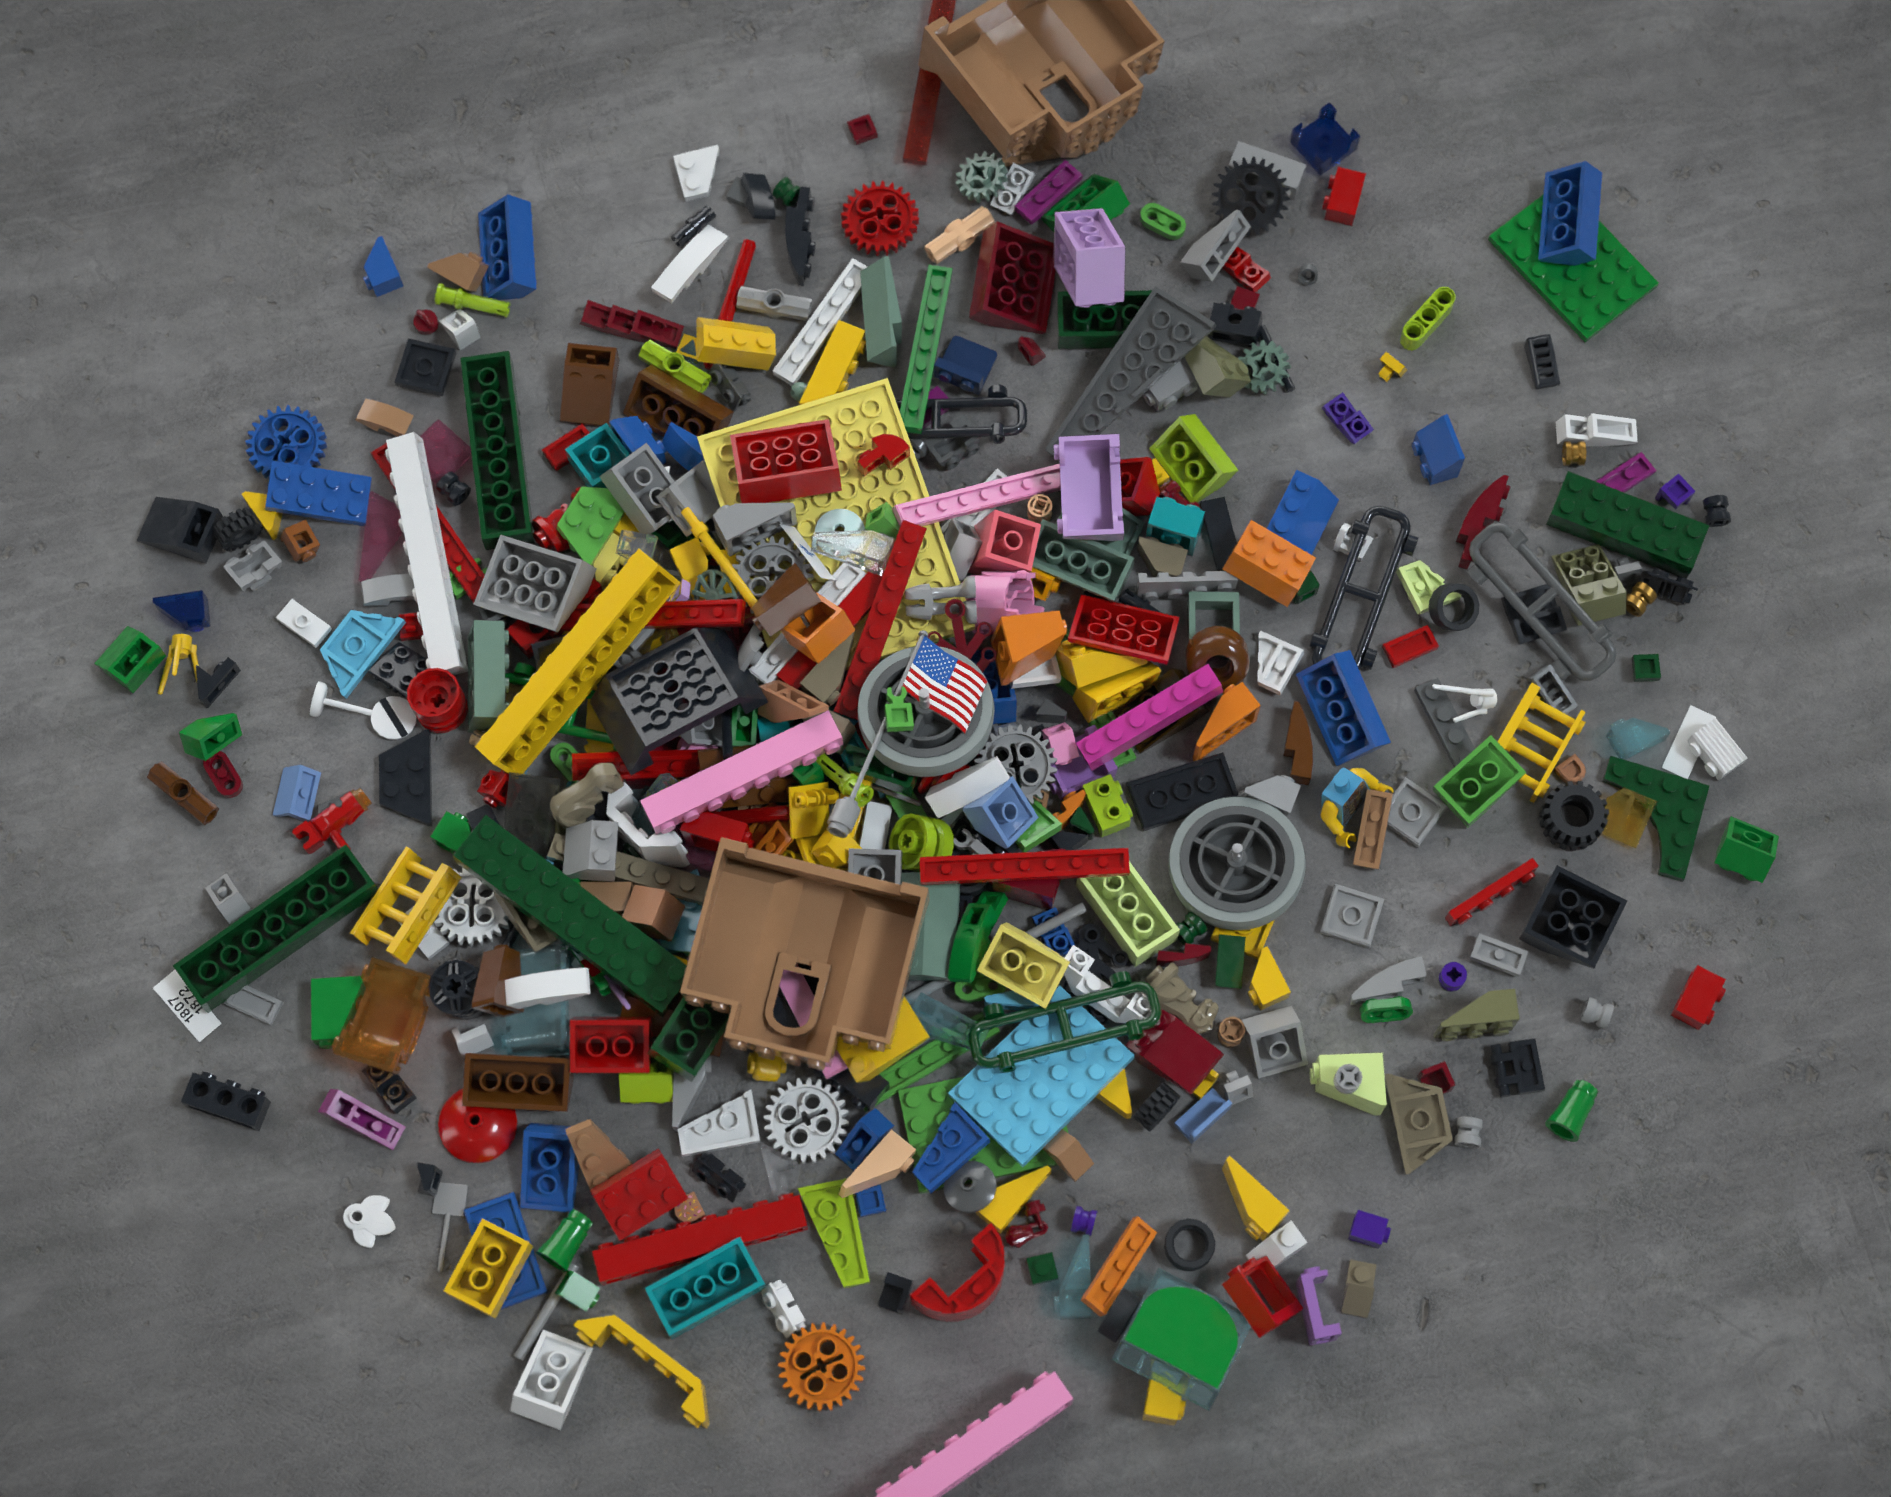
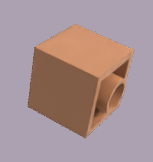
(654, 912)

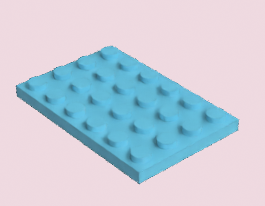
(1042, 1093)

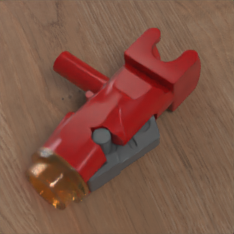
(331, 819)

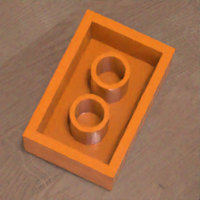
(1269, 563)

